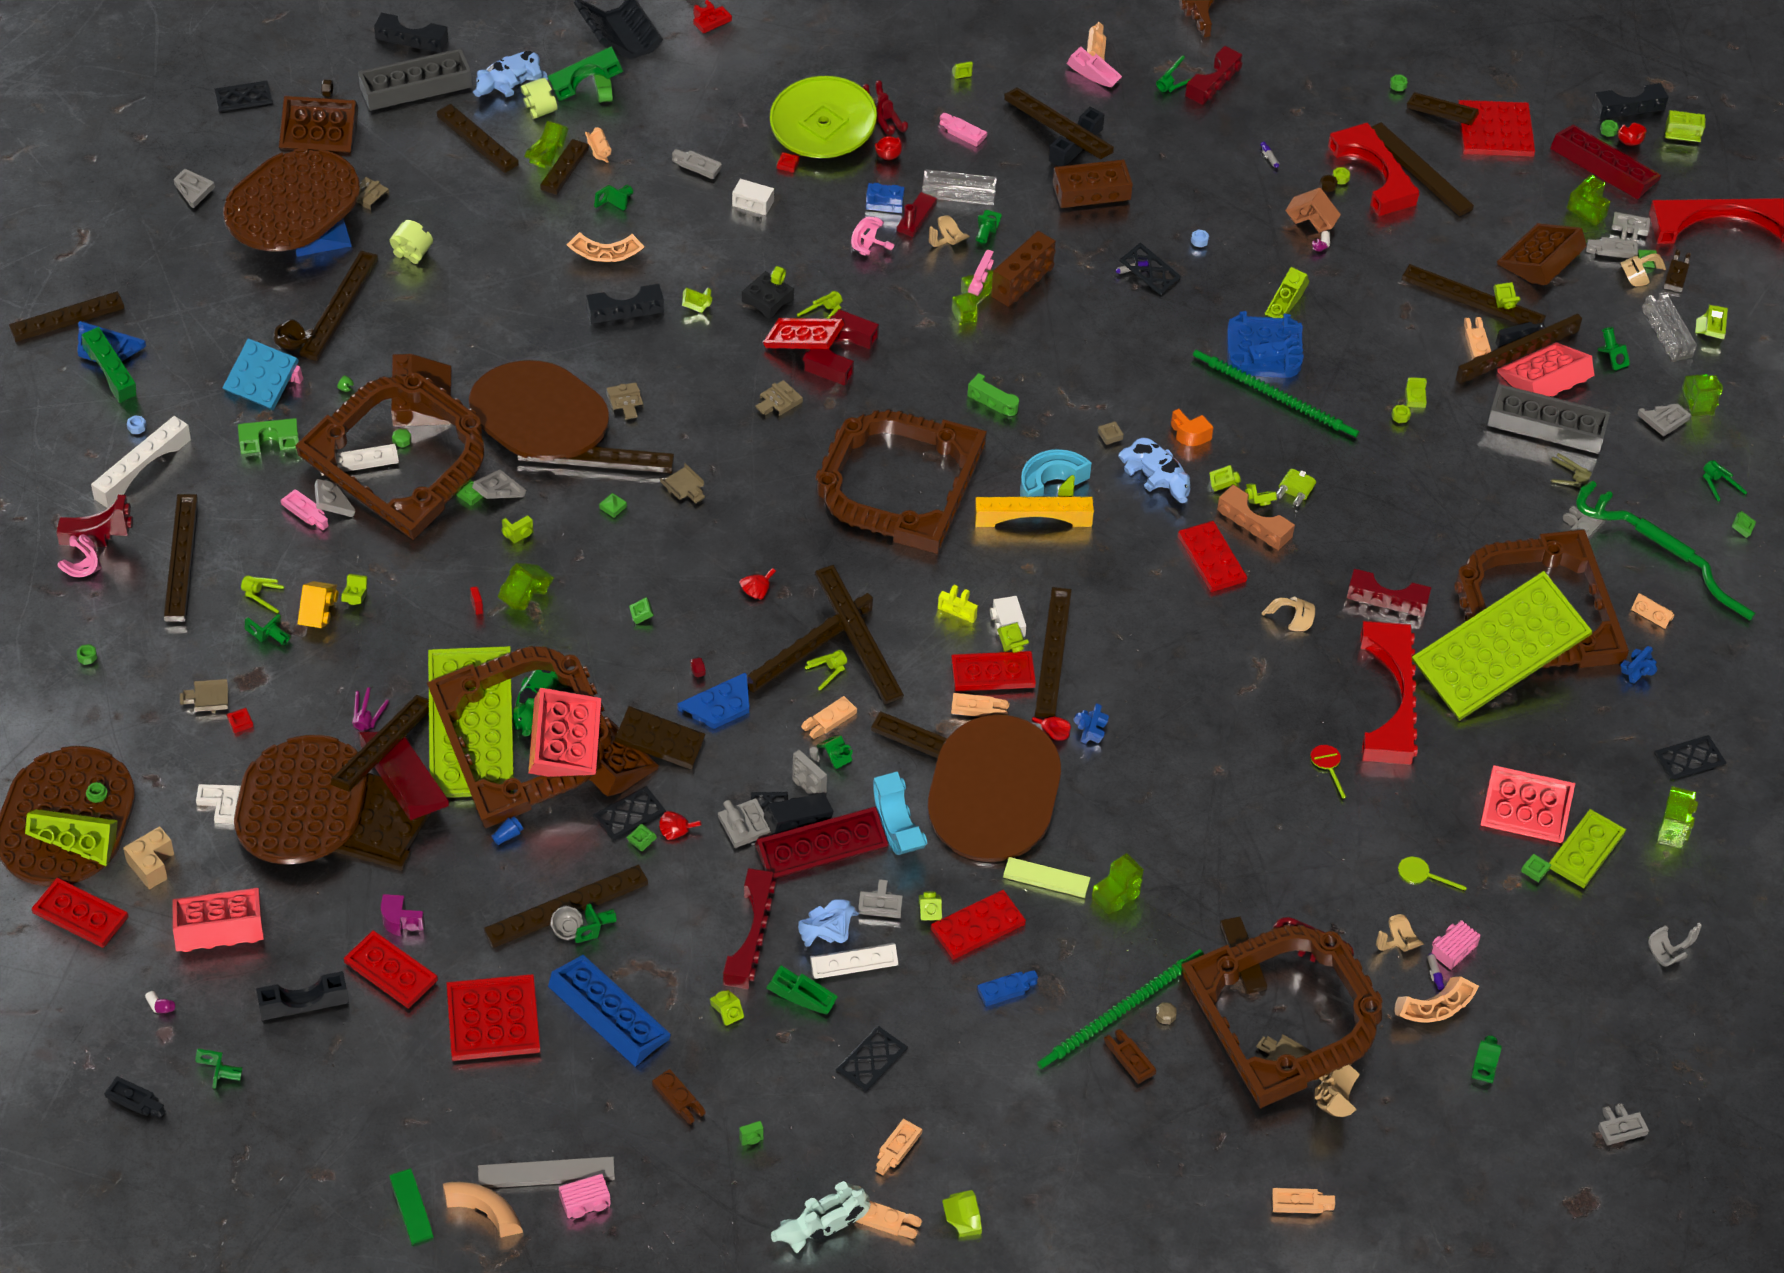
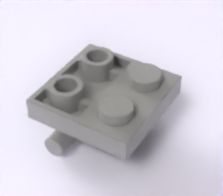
(807, 772)
(744, 822)

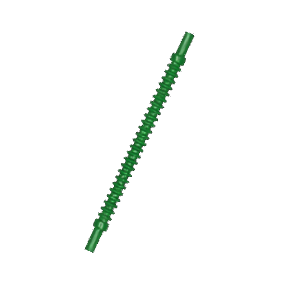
(1337, 424)
(1060, 1050)

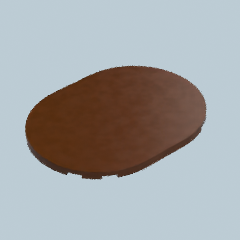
(291, 199)
(539, 410)
(60, 784)
(994, 788)
(288, 804)

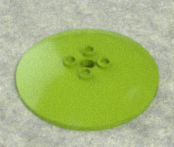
(818, 99)

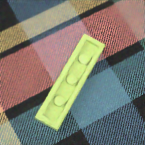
(1046, 877)

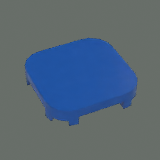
(1250, 331)

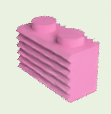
(1455, 944)
(584, 1196)

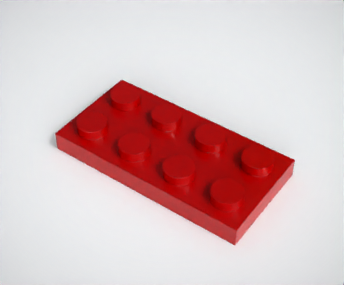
(803, 333)
(1212, 556)
(993, 671)
(80, 912)
(978, 924)
(390, 969)

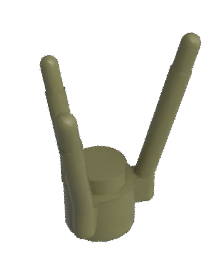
(1581, 474)

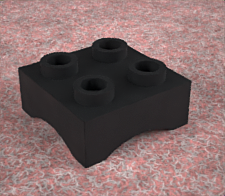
(767, 295)

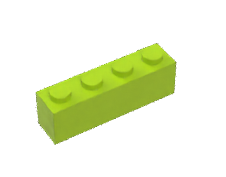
(83, 835)

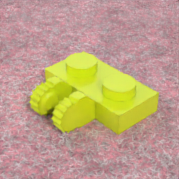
(958, 606)

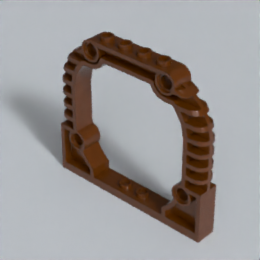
(407, 513)
(908, 528)
(1566, 549)
(452, 697)
(1264, 1077)

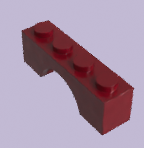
(1202, 87)
(1410, 600)

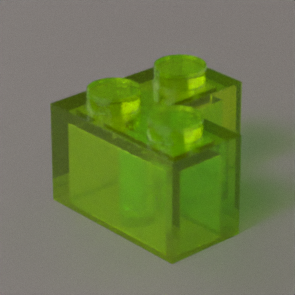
(1588, 200)
(1702, 394)
(523, 583)
(1677, 817)
(1120, 886)

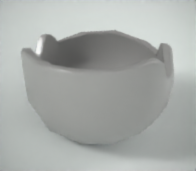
(566, 921)

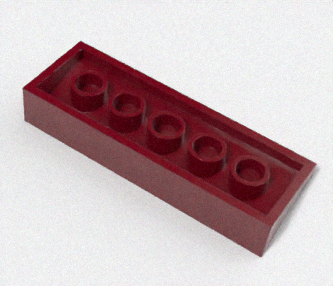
(1604, 161)
(408, 779)
(822, 843)

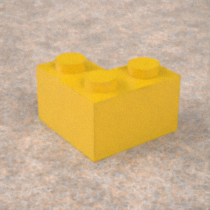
(315, 603)

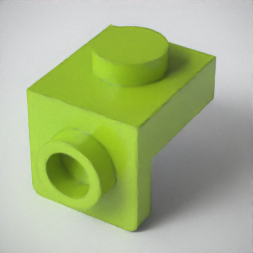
(1505, 295)
(696, 300)
(1262, 498)
(517, 530)
(355, 590)
(930, 906)
(728, 1006)

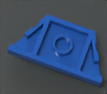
(122, 344)
(719, 703)

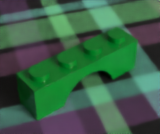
(602, 63)
(101, 351)

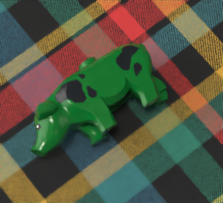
(524, 705)

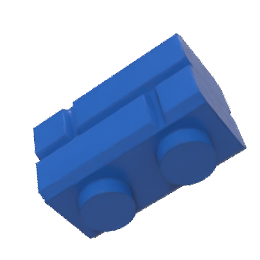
(885, 197)

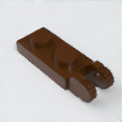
(1130, 1056)
(677, 1095)

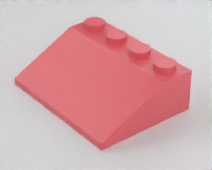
(1549, 370)
(564, 734)
(1527, 804)
(217, 920)

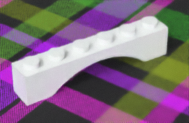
(115, 481)

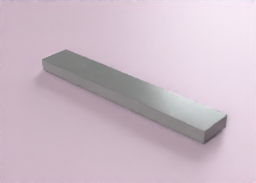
(544, 1172)

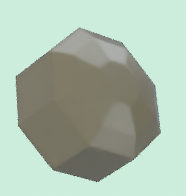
(1166, 1013)

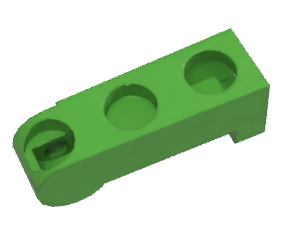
(603, 88)
(992, 396)

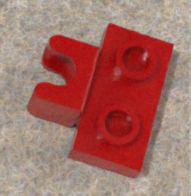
(710, 18)

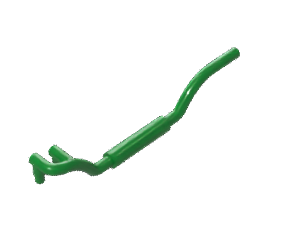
(1661, 538)

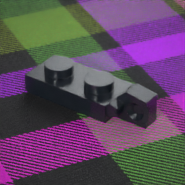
(1511, 334)
(134, 1097)

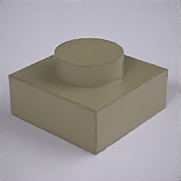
(1110, 433)

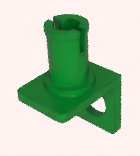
(613, 196)
(987, 225)
(1614, 348)
(270, 629)
(837, 751)
(594, 923)
(1487, 1059)
(221, 1070)

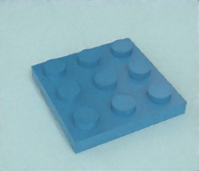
(260, 374)

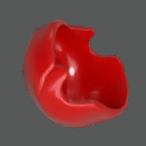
(1632, 135)
(888, 148)

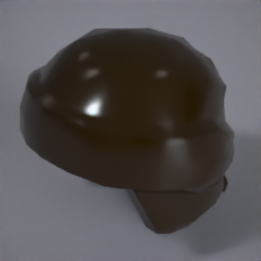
(291, 335)

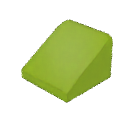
(962, 70)
(1067, 487)

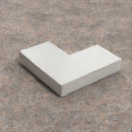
(222, 797)

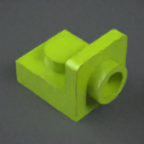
(1416, 392)
(1224, 478)
(1012, 638)

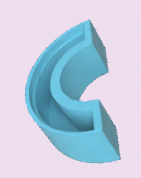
(1052, 465)
(895, 814)

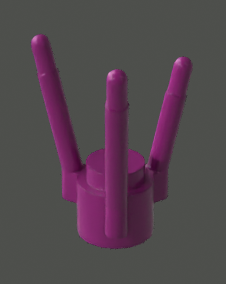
(363, 719)

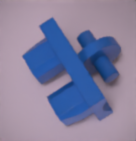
(1641, 665)
(1089, 721)

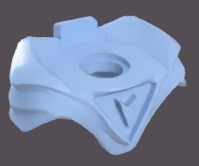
(828, 923)

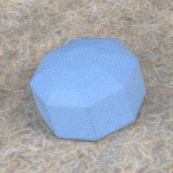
(1199, 238)
(136, 424)

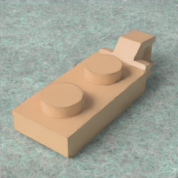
(1097, 41)
(897, 1146)
(1301, 1201)

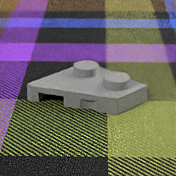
(193, 187)
(1665, 418)
(498, 486)
(332, 499)

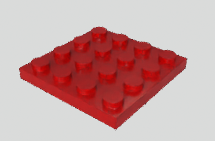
(1498, 129)
(493, 1017)

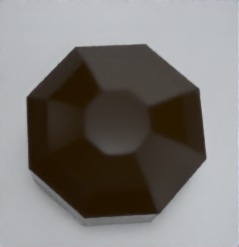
(327, 88)
(1328, 183)

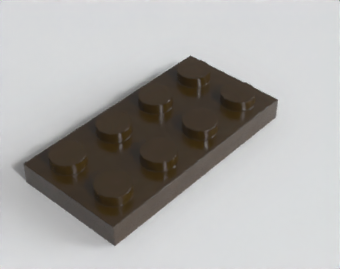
(660, 737)

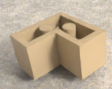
(147, 856)

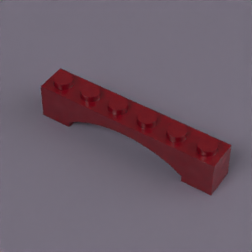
(740, 967)

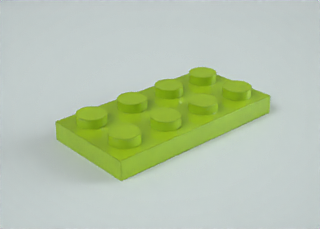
(1587, 848)

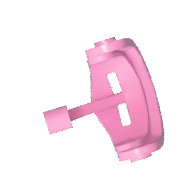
(872, 223)
(91, 559)

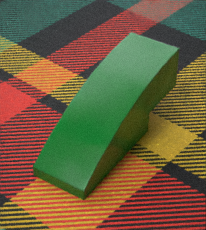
(801, 990)
(411, 1206)

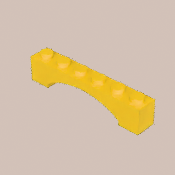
(994, 510)

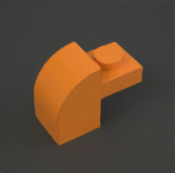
(1193, 431)

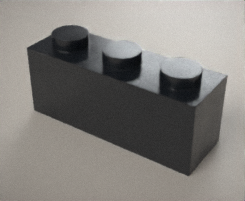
(797, 812)

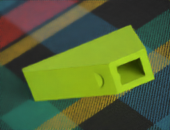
(1288, 293)

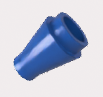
(507, 831)

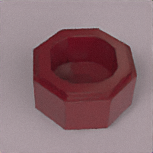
(697, 667)

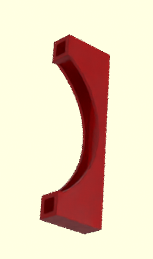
(1673, 216)
(1396, 738)

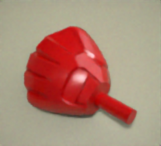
(756, 585)
(1054, 727)
(675, 825)

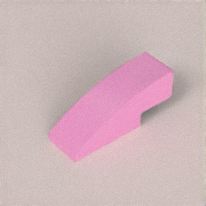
(1093, 68)

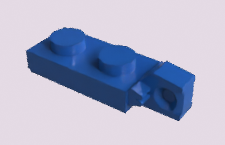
(1006, 987)

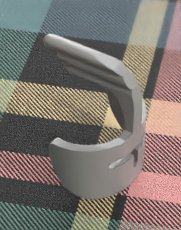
(1661, 937)

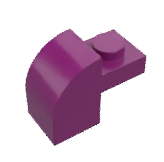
(397, 918)

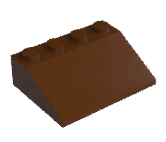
(318, 124)
(1543, 252)
(418, 414)
(621, 766)

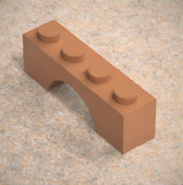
(1273, 530)

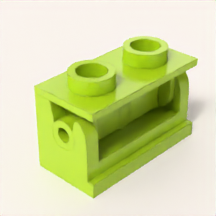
(1685, 126)

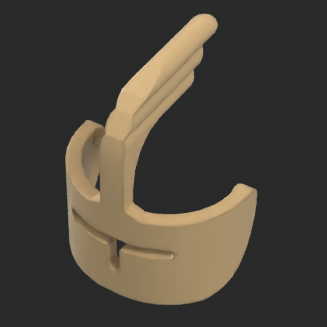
(946, 223)
(1640, 278)
(1299, 622)
(1400, 923)

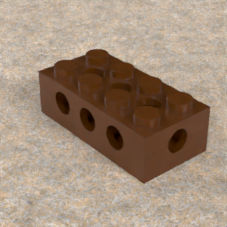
(1092, 183)
(1023, 268)

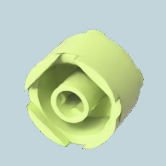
(539, 98)
(411, 241)

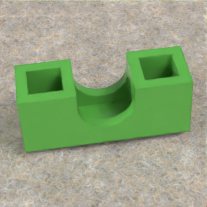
(254, 434)

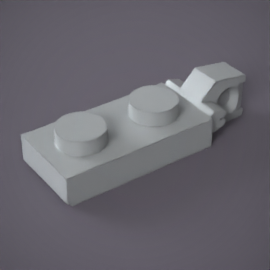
(697, 163)
(1613, 247)

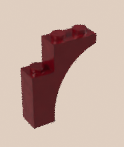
(98, 527)

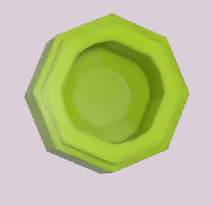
(1342, 175)
(778, 275)
(1401, 413)

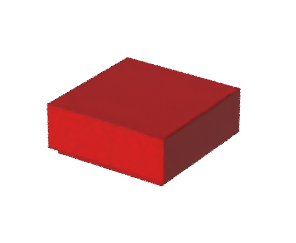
(788, 162)
(476, 600)
(240, 720)

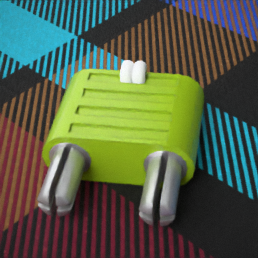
(1297, 485)

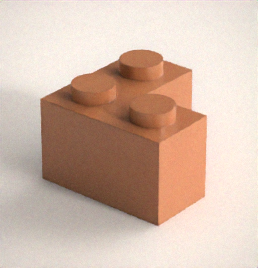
(1315, 207)

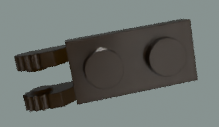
(1677, 272)

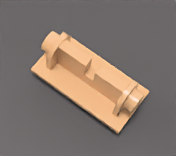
(599, 144)
(1652, 611)

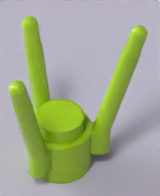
(830, 301)
(254, 584)
(834, 660)

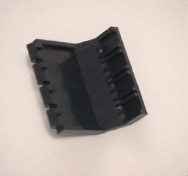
(623, 28)

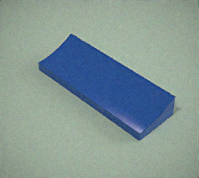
(608, 1009)

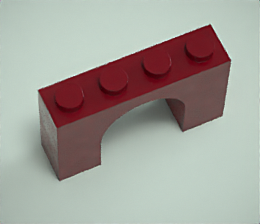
(836, 367)

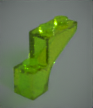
(544, 150)
(964, 305)

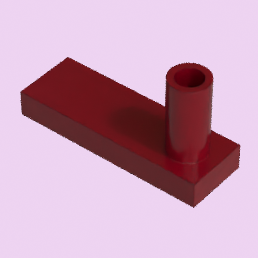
(916, 214)

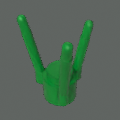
(1166, 81)
(1716, 471)

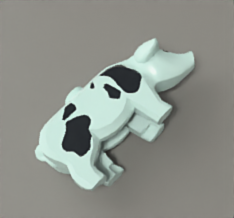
(824, 1216)

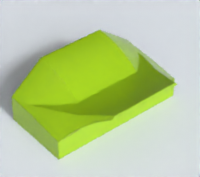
(1713, 322)
(963, 1213)

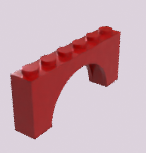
(1364, 143)

